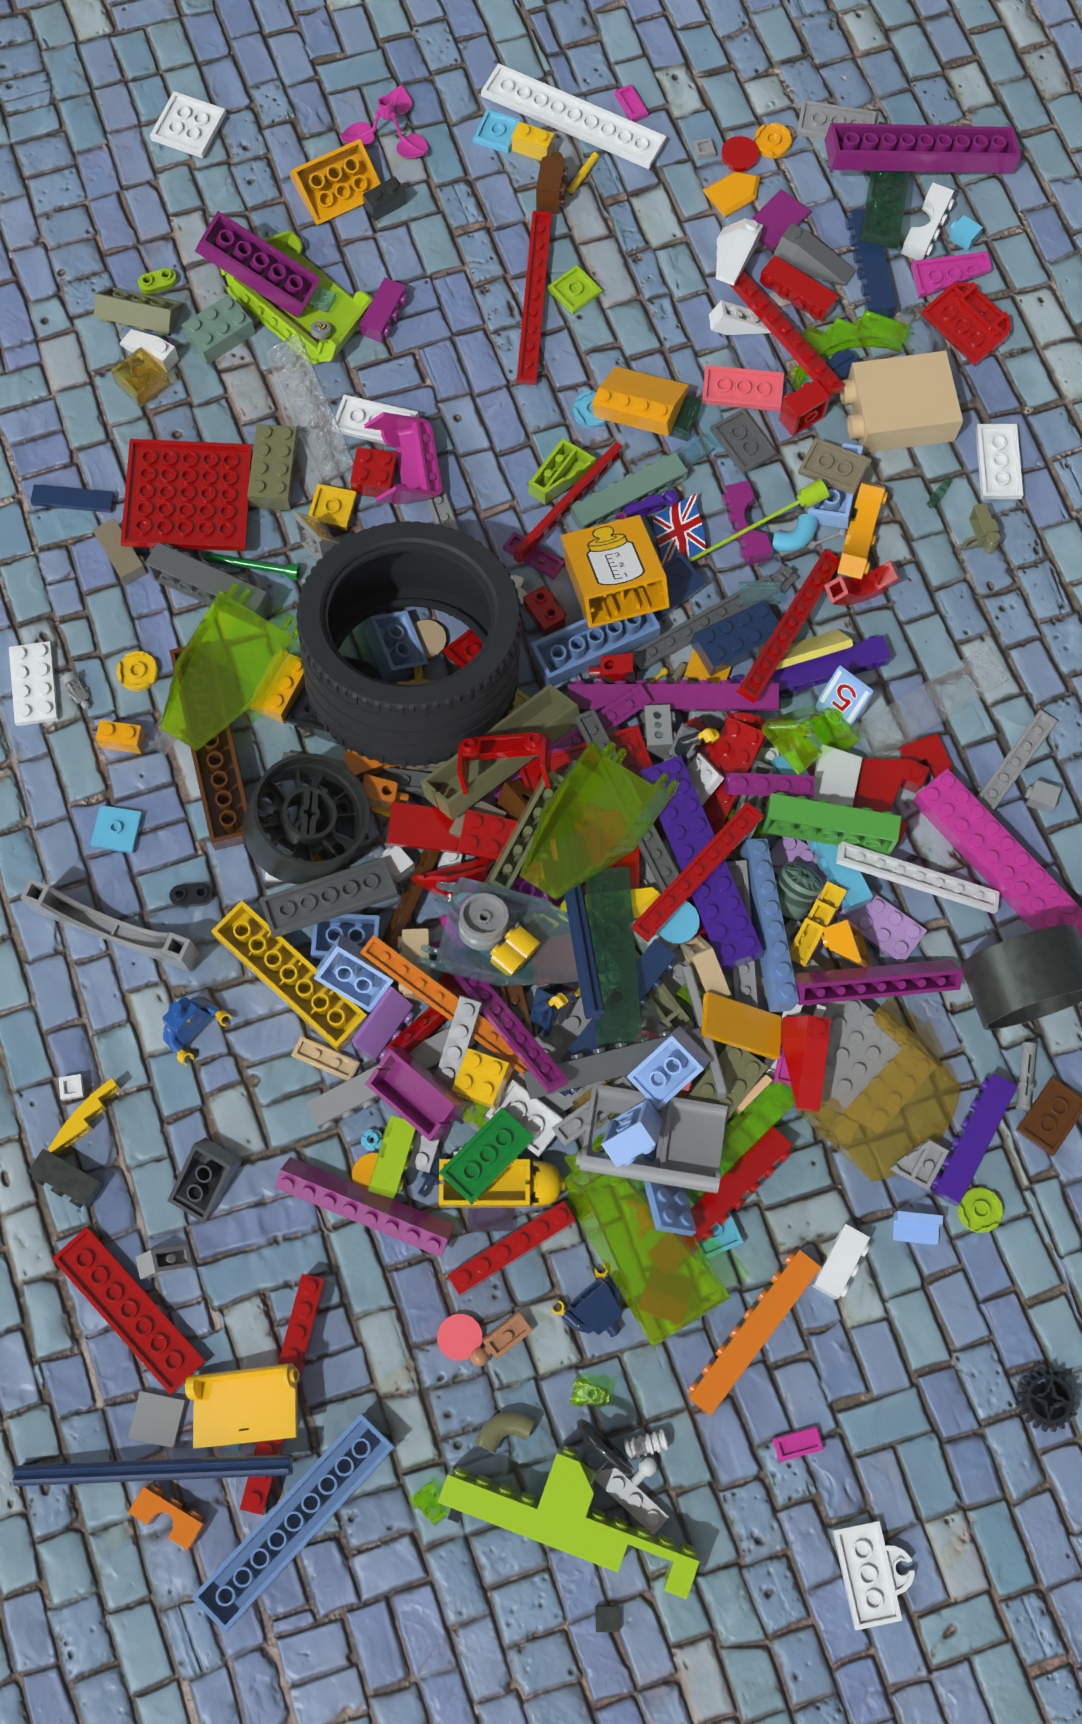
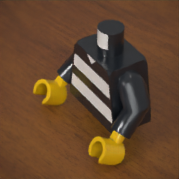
(689, 739)

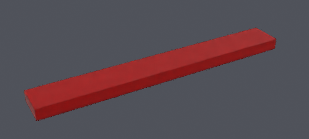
(564, 505)
(697, 872)

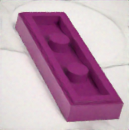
(537, 558)

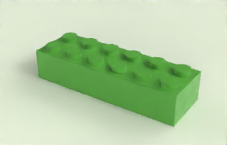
(830, 823)

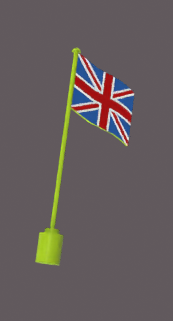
(682, 531)

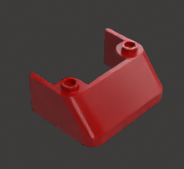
(502, 747)

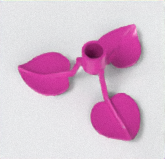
(394, 103)

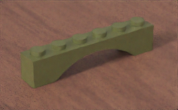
(668, 1006)

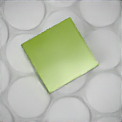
(574, 289)

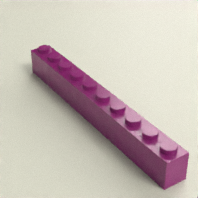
(680, 696)

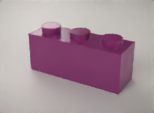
(383, 310)

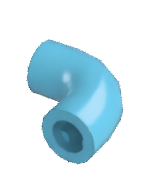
(797, 538)

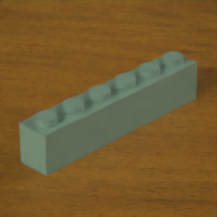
(651, 480)

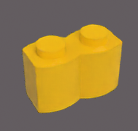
(514, 951)

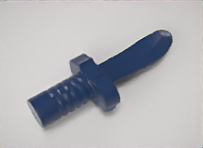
(430, 1178)

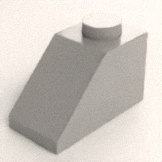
(163, 1261)

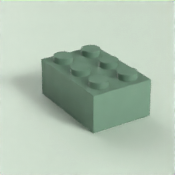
(218, 329)

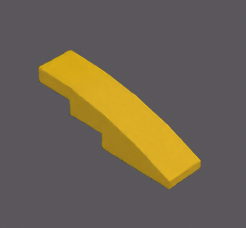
(818, 918)
(78, 1123)

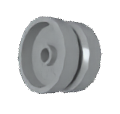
(483, 921)

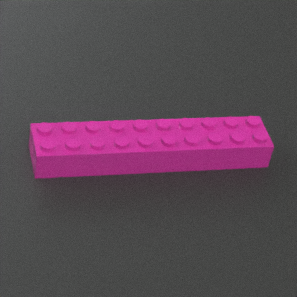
(996, 854)

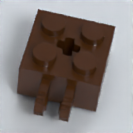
(551, 183)

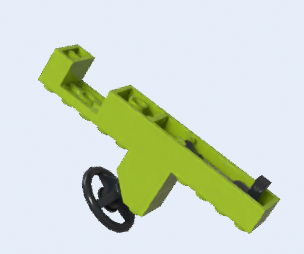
(563, 1515)

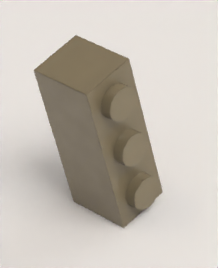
(124, 559)

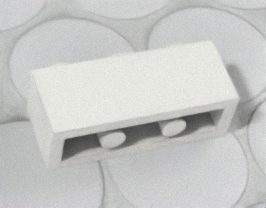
(841, 1262)

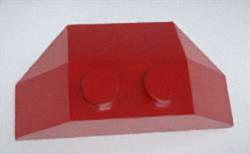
(475, 870)

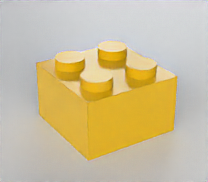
(482, 1079)

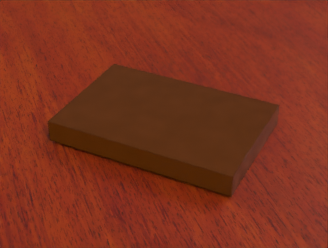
(1051, 1116)

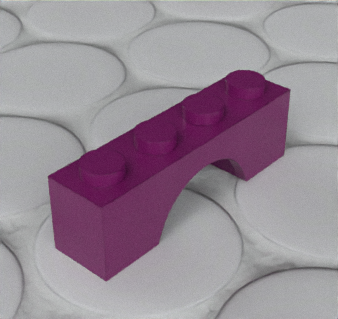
(754, 544)
(768, 783)

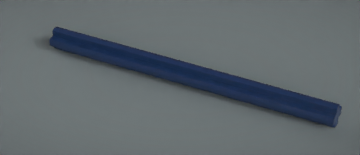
(584, 953)
(153, 1470)

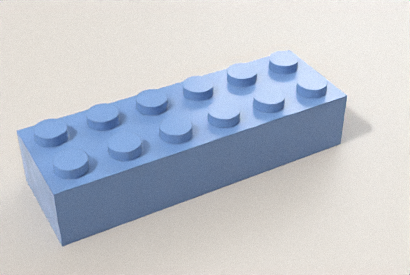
(578, 647)

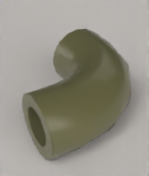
(503, 1425)

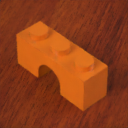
(186, 1525)

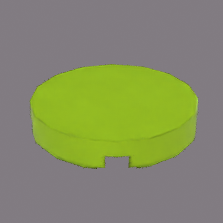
(980, 1210)

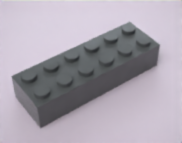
(201, 580)

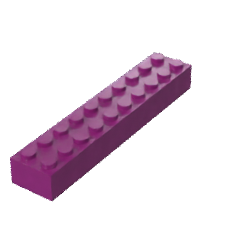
(922, 148)

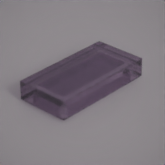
(490, 1219)

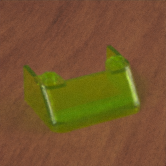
(792, 734)

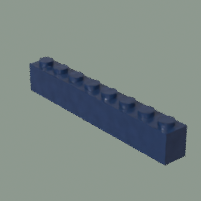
(649, 969)

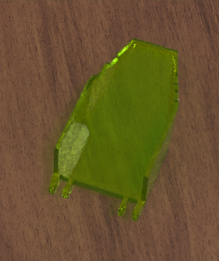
(223, 669)
(592, 821)

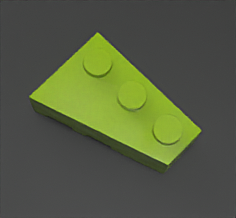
(560, 471)
(392, 1158)

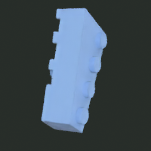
(837, 508)

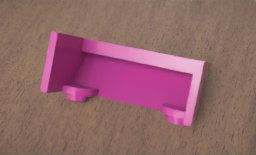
(415, 454)

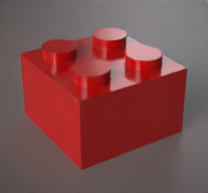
(804, 407)
(373, 471)

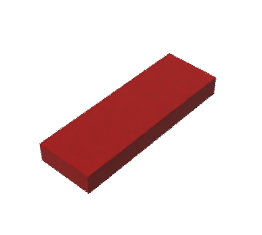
(417, 1030)

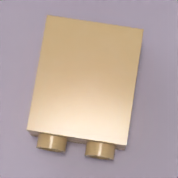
(902, 402)

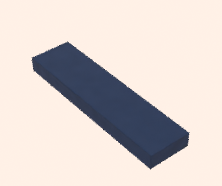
(72, 498)

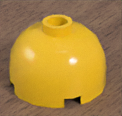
(545, 1183)

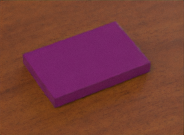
(777, 217)

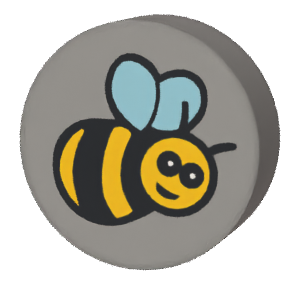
(320, 329)

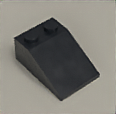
(204, 1179)

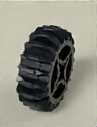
(1049, 1391)

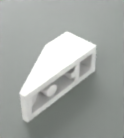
(735, 320)
(157, 348)

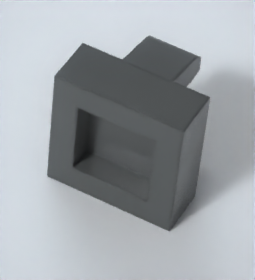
(785, 577)

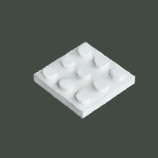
(188, 124)

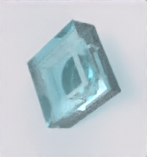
(323, 299)

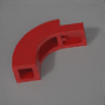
(851, 591)

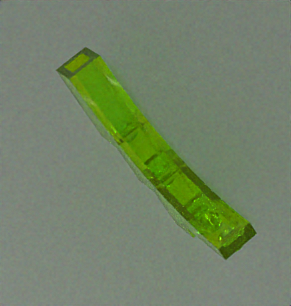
(868, 331)

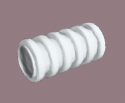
(646, 1444)

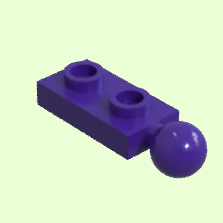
(651, 504)

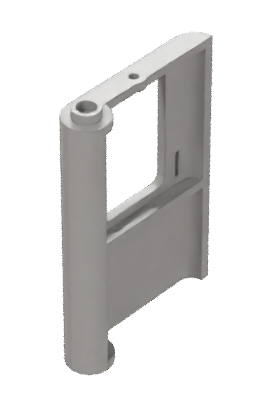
(686, 1147)

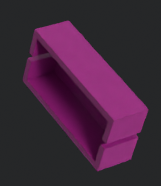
(415, 1094)

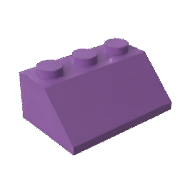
(383, 1025)

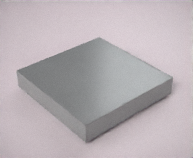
(157, 1419)

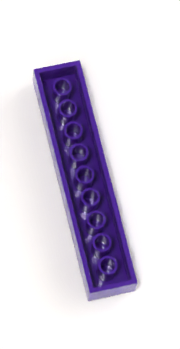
(717, 899)

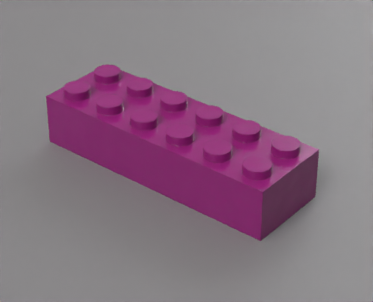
(257, 264)

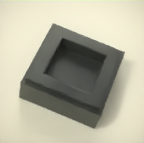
(607, 1619)

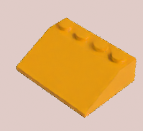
(335, 181)
(639, 400)

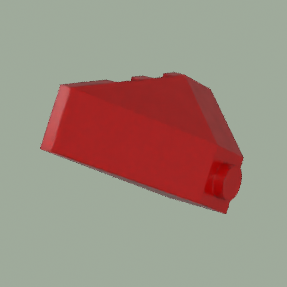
(805, 1051)

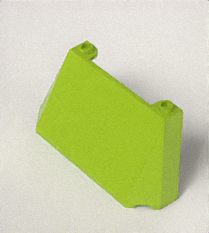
(343, 316)

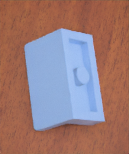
(916, 1227)

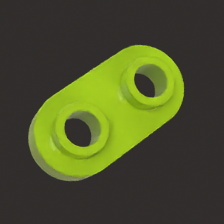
(157, 281)

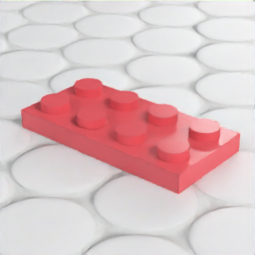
(743, 388)

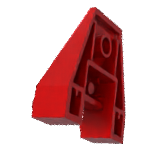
(880, 782)

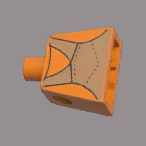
(382, 793)

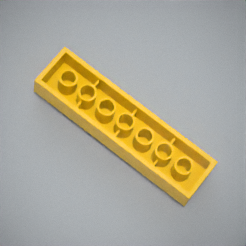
(289, 976)

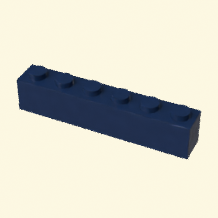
(871, 269)

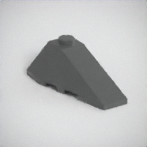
(812, 257)

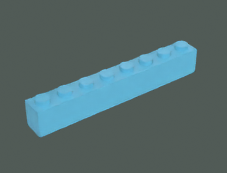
(858, 892)

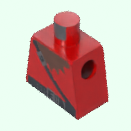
(615, 668)

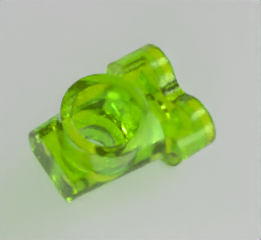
(585, 1392)
(426, 1500)

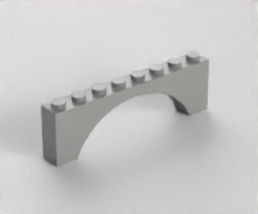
(161, 946)

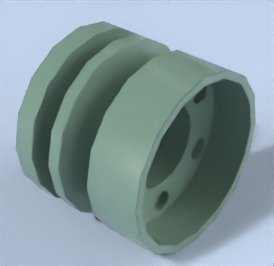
(797, 889)

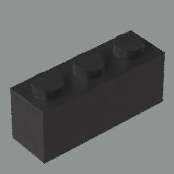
(65, 1179)

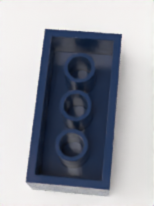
(734, 638)

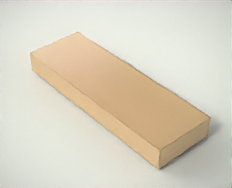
(325, 1059)

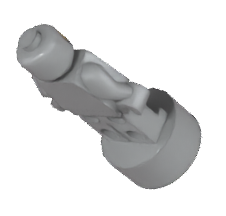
(77, 692)

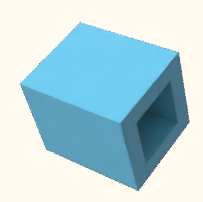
(965, 232)

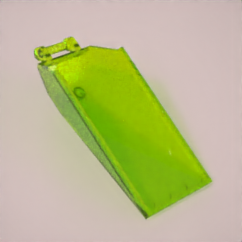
(656, 1271)

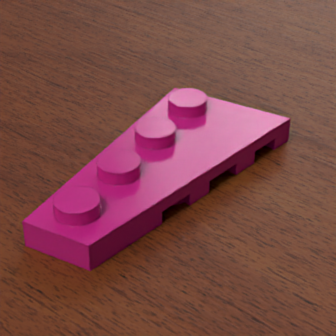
(939, 273)

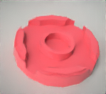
(459, 1337)

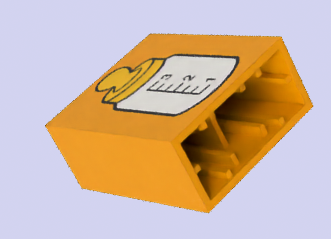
(615, 571)

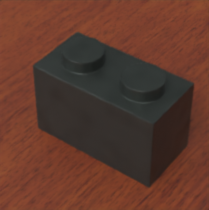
(384, 198)

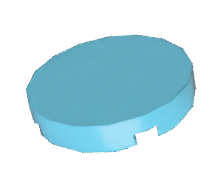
(584, 413)
(681, 925)

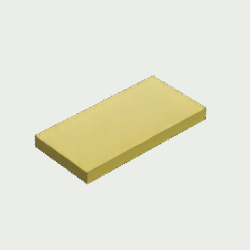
(815, 647)

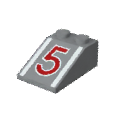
(314, 535)

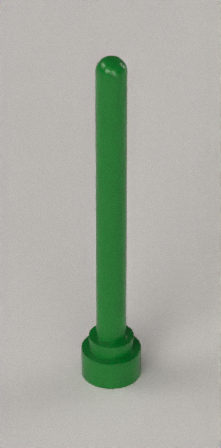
(291, 571)

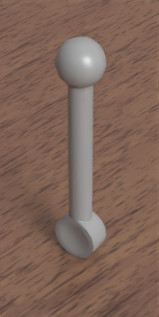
(811, 545)

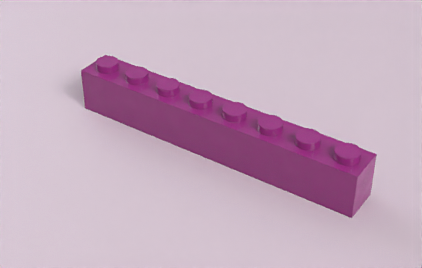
(877, 981)
(364, 1206)

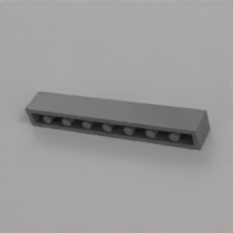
(605, 1063)

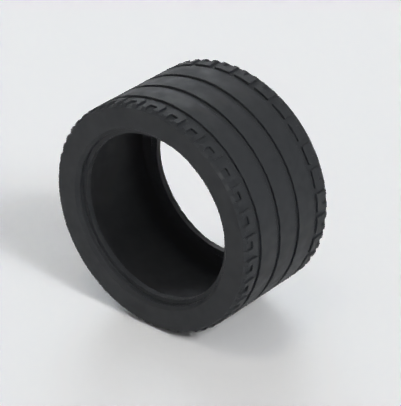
(409, 568)

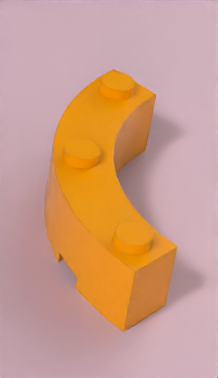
(860, 530)

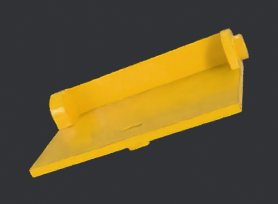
(244, 1399)

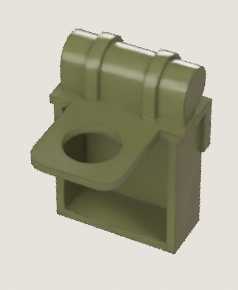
(984, 529)

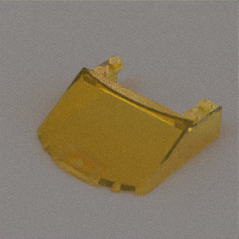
(896, 1111)

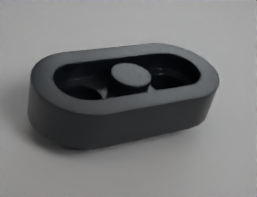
(190, 896)

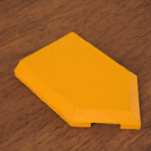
(733, 192)

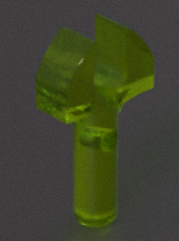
(479, 1121)

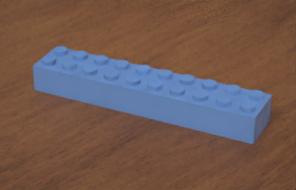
(293, 1522)

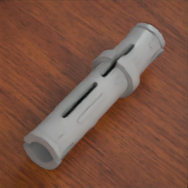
(1025, 1082)

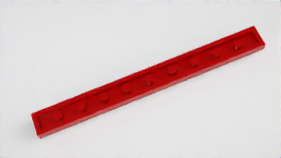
(534, 298)
(787, 334)
(788, 626)

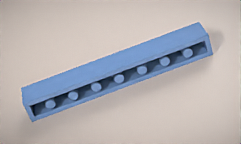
(769, 927)

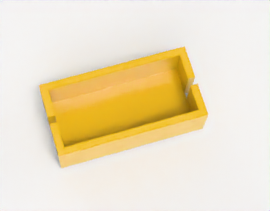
(506, 1192)

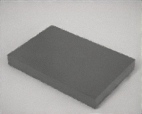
(743, 441)

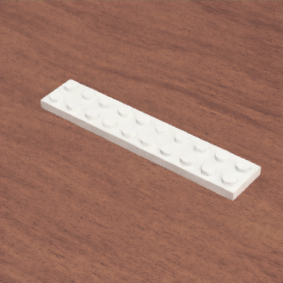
(573, 116)

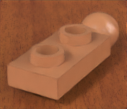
(501, 1339)

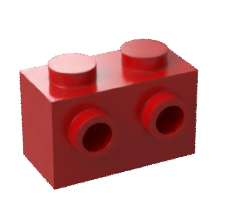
(544, 610)

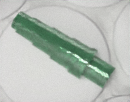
(939, 493)

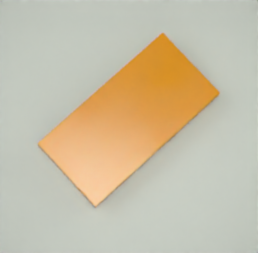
(741, 1026)

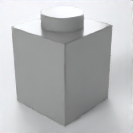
(1042, 796)

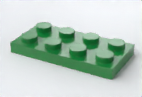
(486, 1156)

